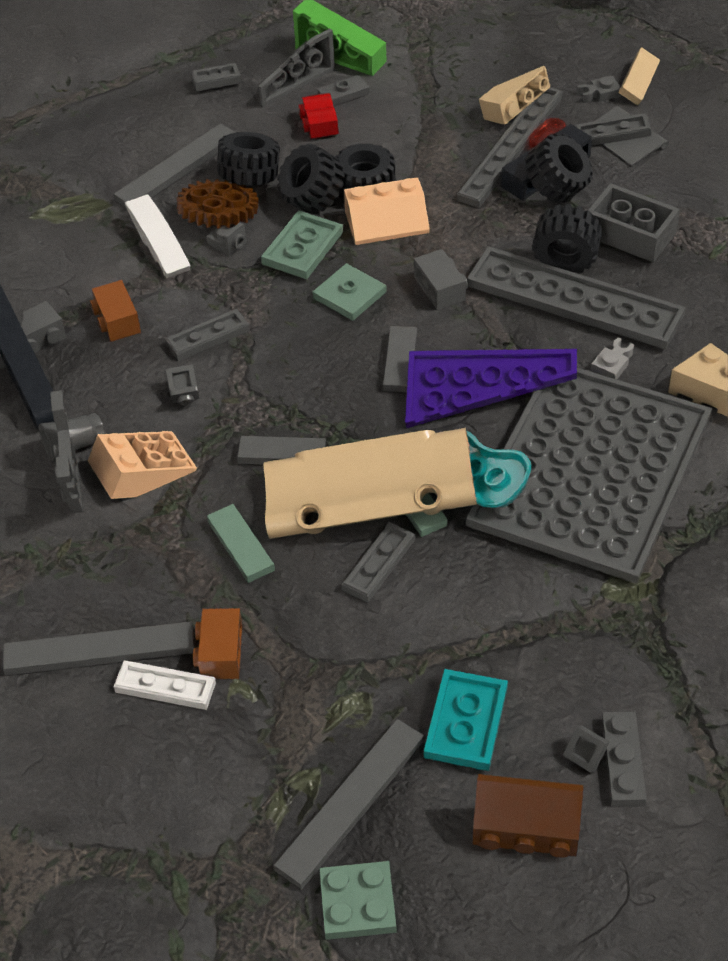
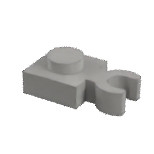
(614, 361)

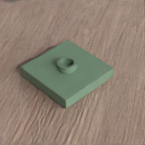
(349, 291)

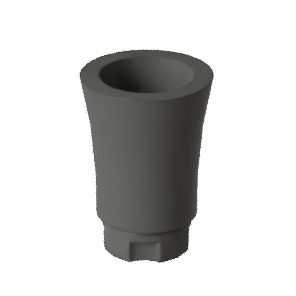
(82, 430)

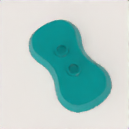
(497, 473)

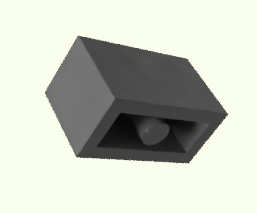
(440, 279)

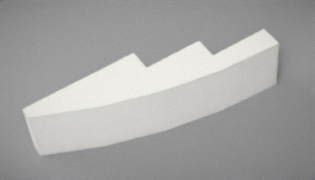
(157, 236)

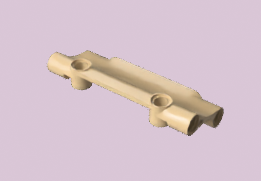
(368, 481)

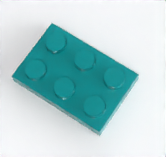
(466, 719)

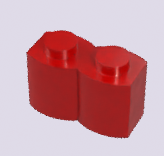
(318, 115)

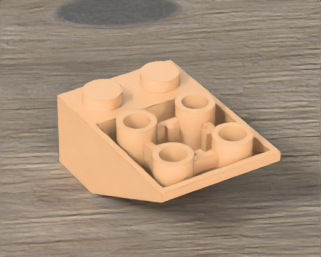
(138, 462)

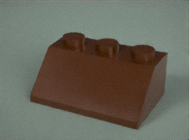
(527, 815)

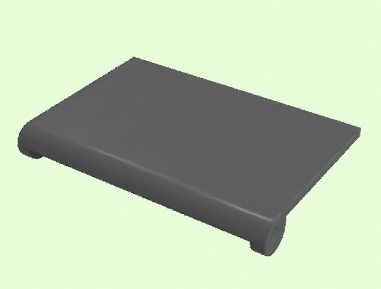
(634, 149)

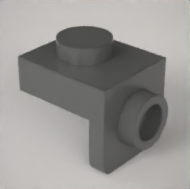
(182, 384)

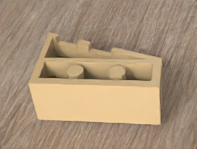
(703, 378)

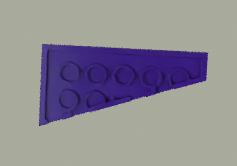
(463, 380)

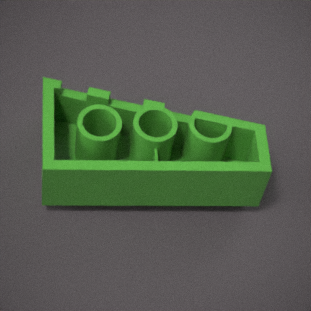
(351, 44)

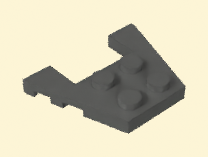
(66, 462)

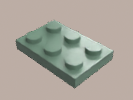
(302, 244)

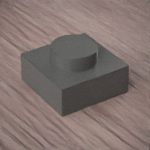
(586, 748)

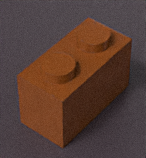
(115, 311)
(219, 643)

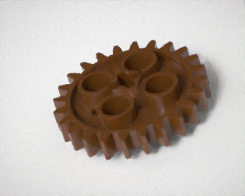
(217, 203)

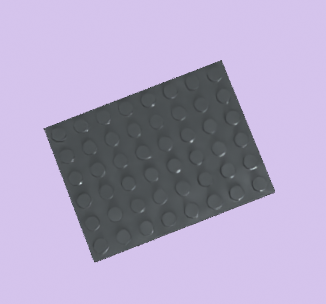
(599, 473)

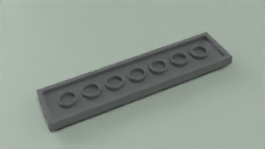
(577, 297)

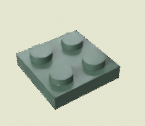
(357, 900)

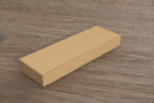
(639, 76)

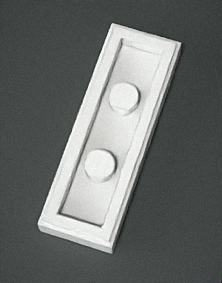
(165, 685)

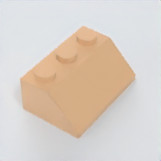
(386, 211)

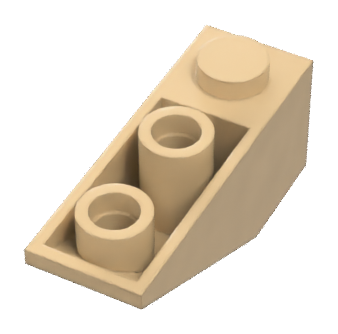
(513, 96)

